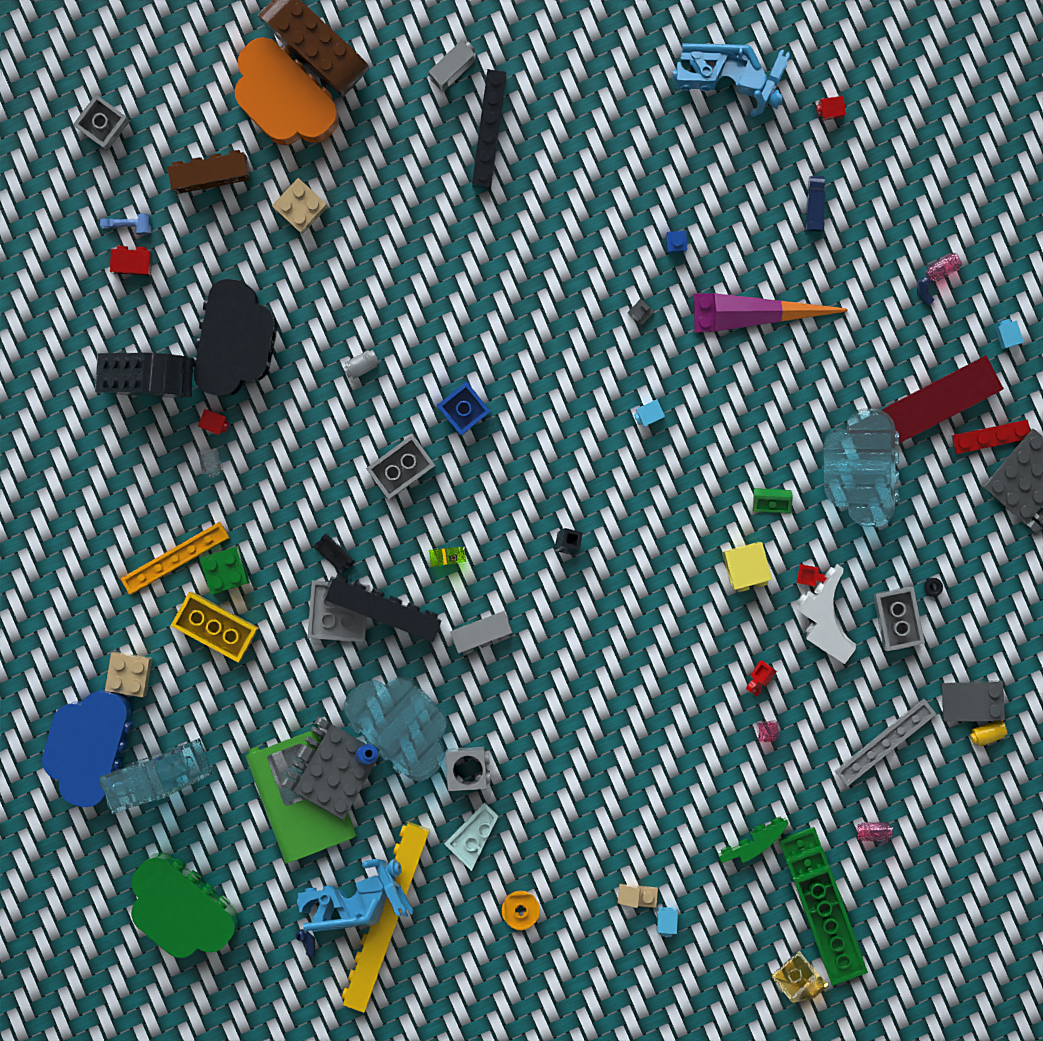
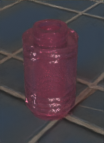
(943, 267)
(874, 831)

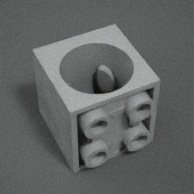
(456, 782)

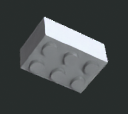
(400, 467)
(898, 618)

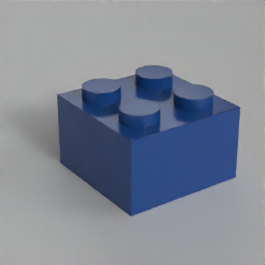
(464, 408)

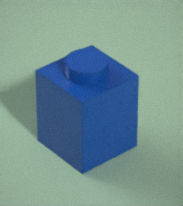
(676, 242)

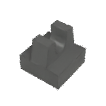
(640, 312)

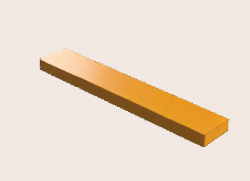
(175, 558)

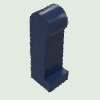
(815, 204)

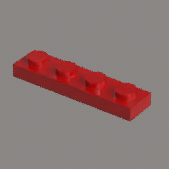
(990, 436)

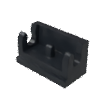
(333, 552)

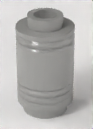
(361, 364)

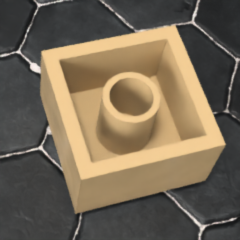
(300, 206)
(128, 674)

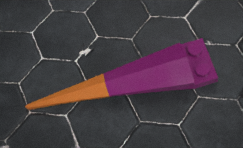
(724, 312)

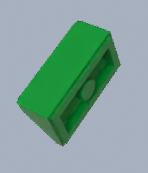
(772, 500)

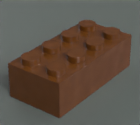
(209, 172)

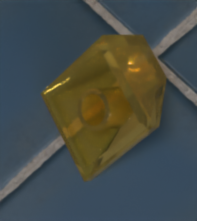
(799, 979)

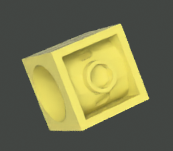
(747, 566)

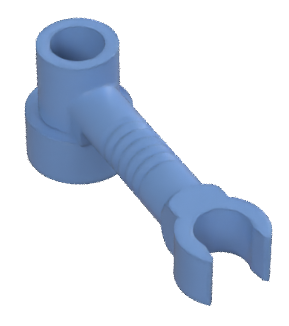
(141, 224)

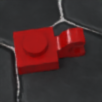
(809, 575)
(761, 675)

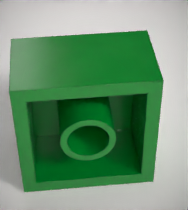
(224, 570)

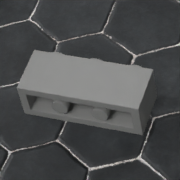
(481, 633)

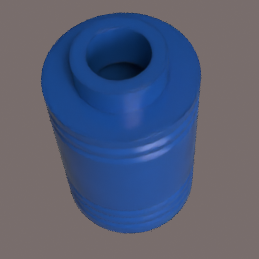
(360, 754)

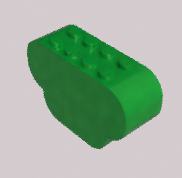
(180, 908)

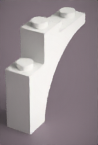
(820, 608)

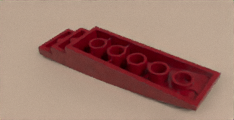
(944, 398)

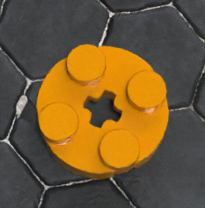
(529, 917)

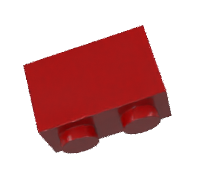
(131, 261)

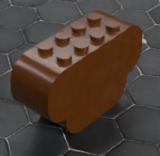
(314, 44)

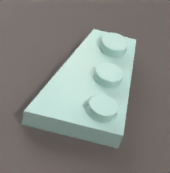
(472, 835)

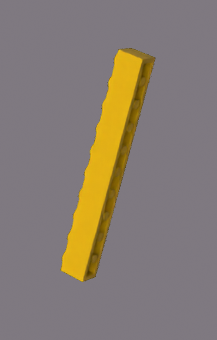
(380, 934)

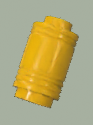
(988, 733)

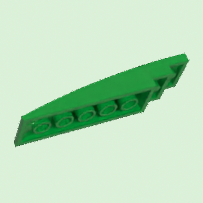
(823, 906)

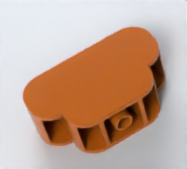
(282, 96)

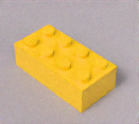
(214, 626)

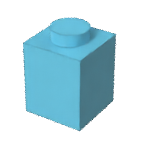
(1009, 333)
(649, 413)
(667, 921)

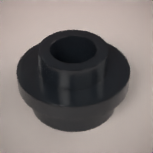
(939, 587)

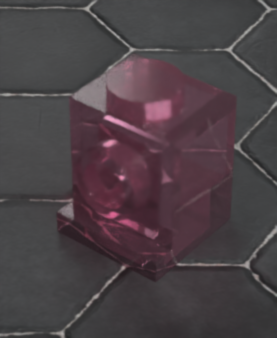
(767, 731)

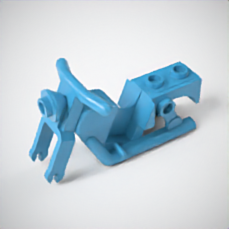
(733, 61)
(362, 908)

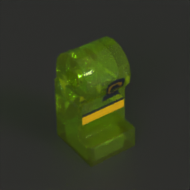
(447, 556)

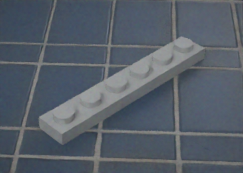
(885, 742)

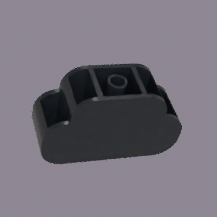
(234, 339)
(144, 374)

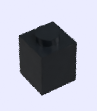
(568, 541)

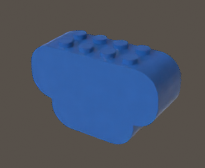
(86, 744)

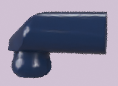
(922, 290)
(308, 939)

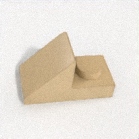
(637, 896)

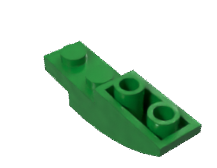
(762, 838)

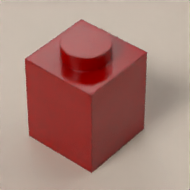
(831, 108)
(213, 422)

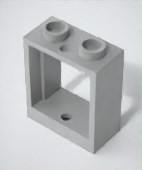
(452, 65)

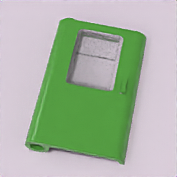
(296, 822)

